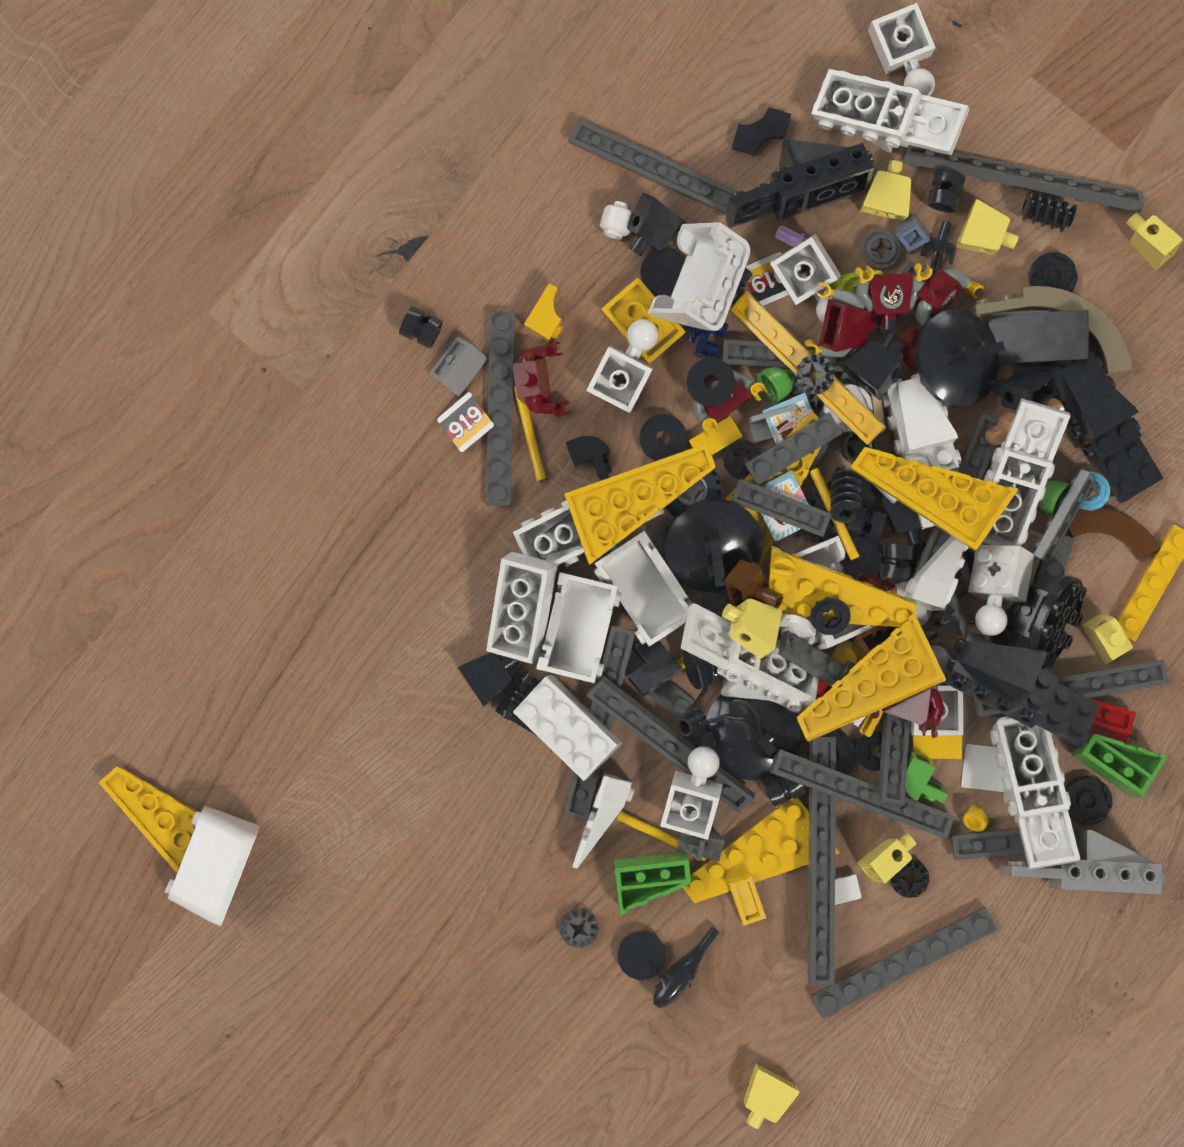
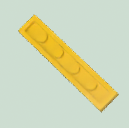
(1153, 583)

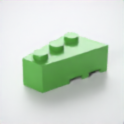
(1120, 764)
(649, 877)

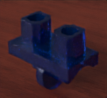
(704, 346)

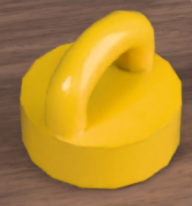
(782, 568)
(975, 818)

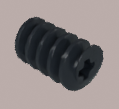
(1048, 211)
(845, 495)

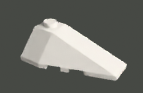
(935, 581)
(608, 802)

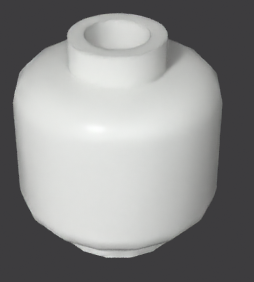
(616, 220)

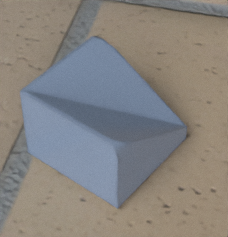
(912, 233)

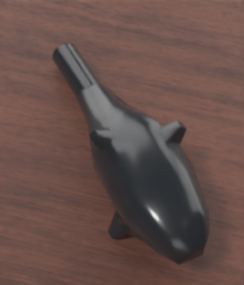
(682, 973)

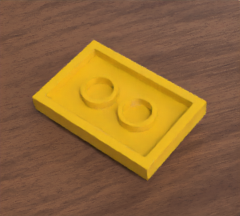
(634, 305)

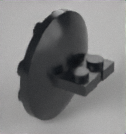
(957, 357)
(709, 542)
(1047, 614)
(754, 757)

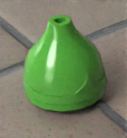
(777, 382)
(1054, 492)

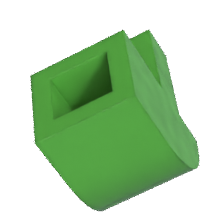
(918, 779)

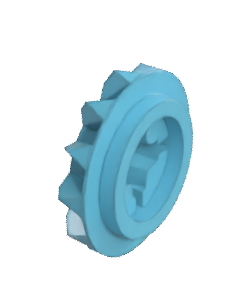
(1101, 488)

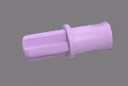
(789, 236)

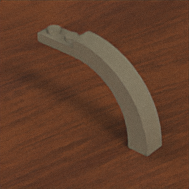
(1102, 331)

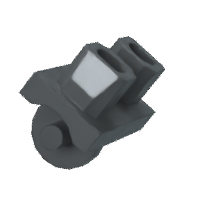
(701, 847)

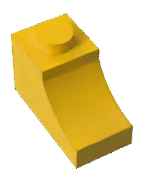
(543, 318)

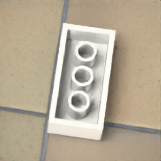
(521, 607)
(567, 727)

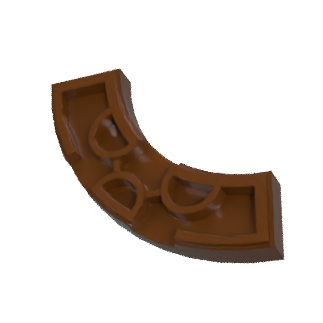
(1117, 525)

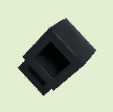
(590, 449)

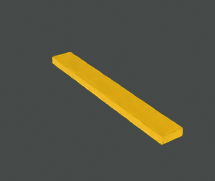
(792, 352)

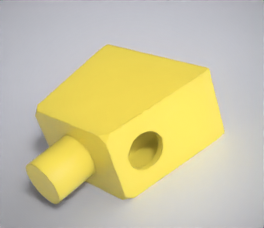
(889, 193)
(985, 230)
(1153, 239)
(754, 626)
(1107, 638)
(881, 865)
(768, 1096)

